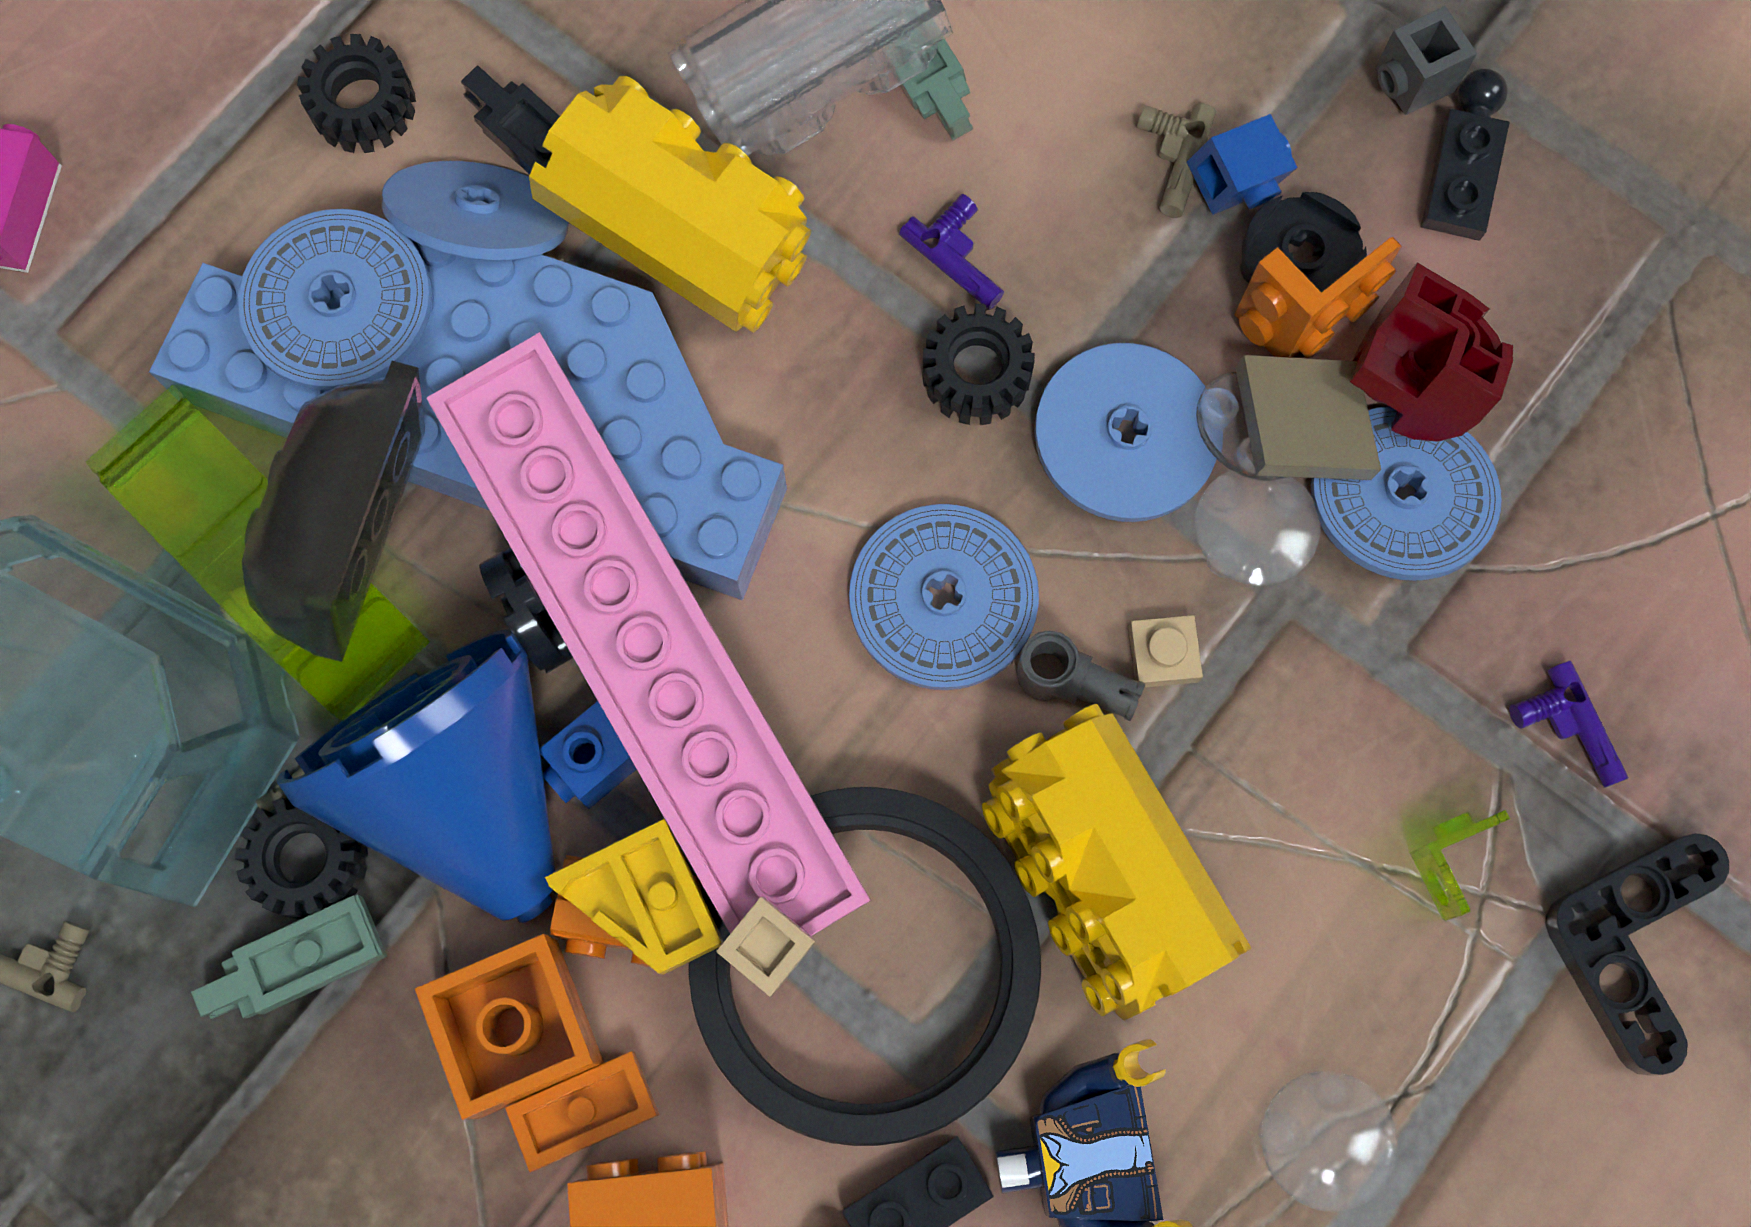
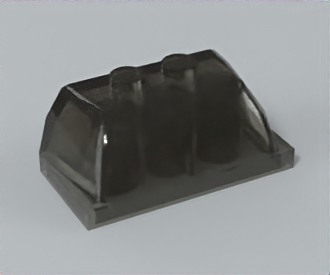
(332, 509)

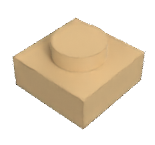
(1165, 651)
(766, 946)

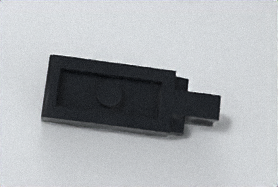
(511, 117)

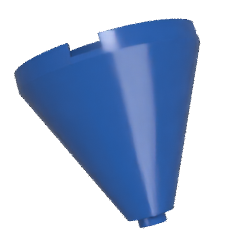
(444, 779)

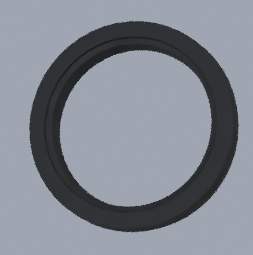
(988, 1061)

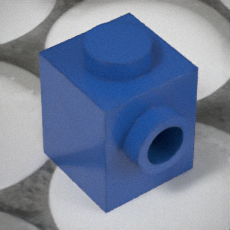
(1243, 165)
(586, 758)

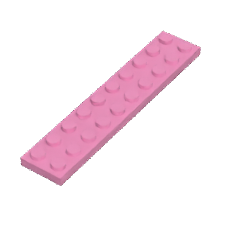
(644, 642)

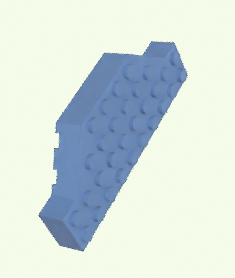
(612, 344)

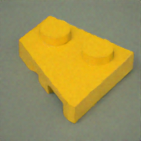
(643, 898)

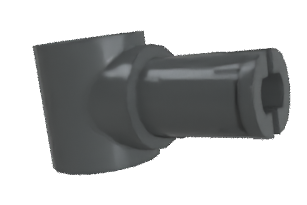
(1080, 678)

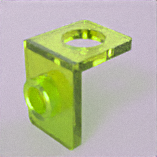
(1432, 862)

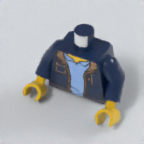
(1092, 1147)

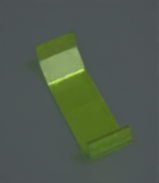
(196, 503)

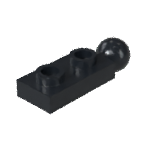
(1468, 159)
(925, 1194)

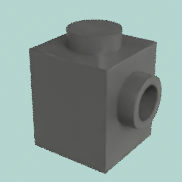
(1424, 60)

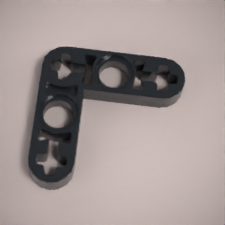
(1611, 945)

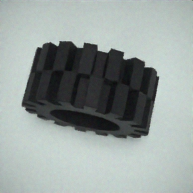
(347, 65)
(977, 330)
(263, 869)

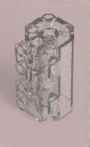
(778, 67)

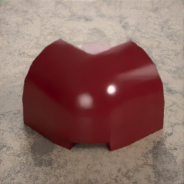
(1433, 358)

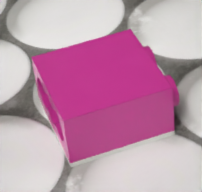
(26, 191)

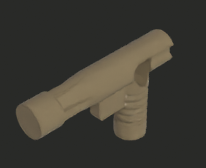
(1178, 148)
(39, 964)

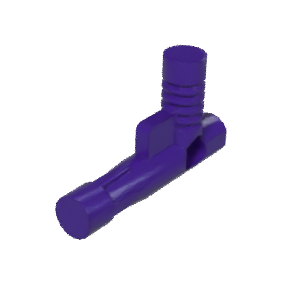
(952, 250)
(1572, 719)

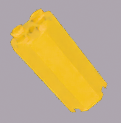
(670, 208)
(1114, 861)

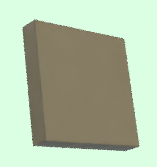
(1306, 418)

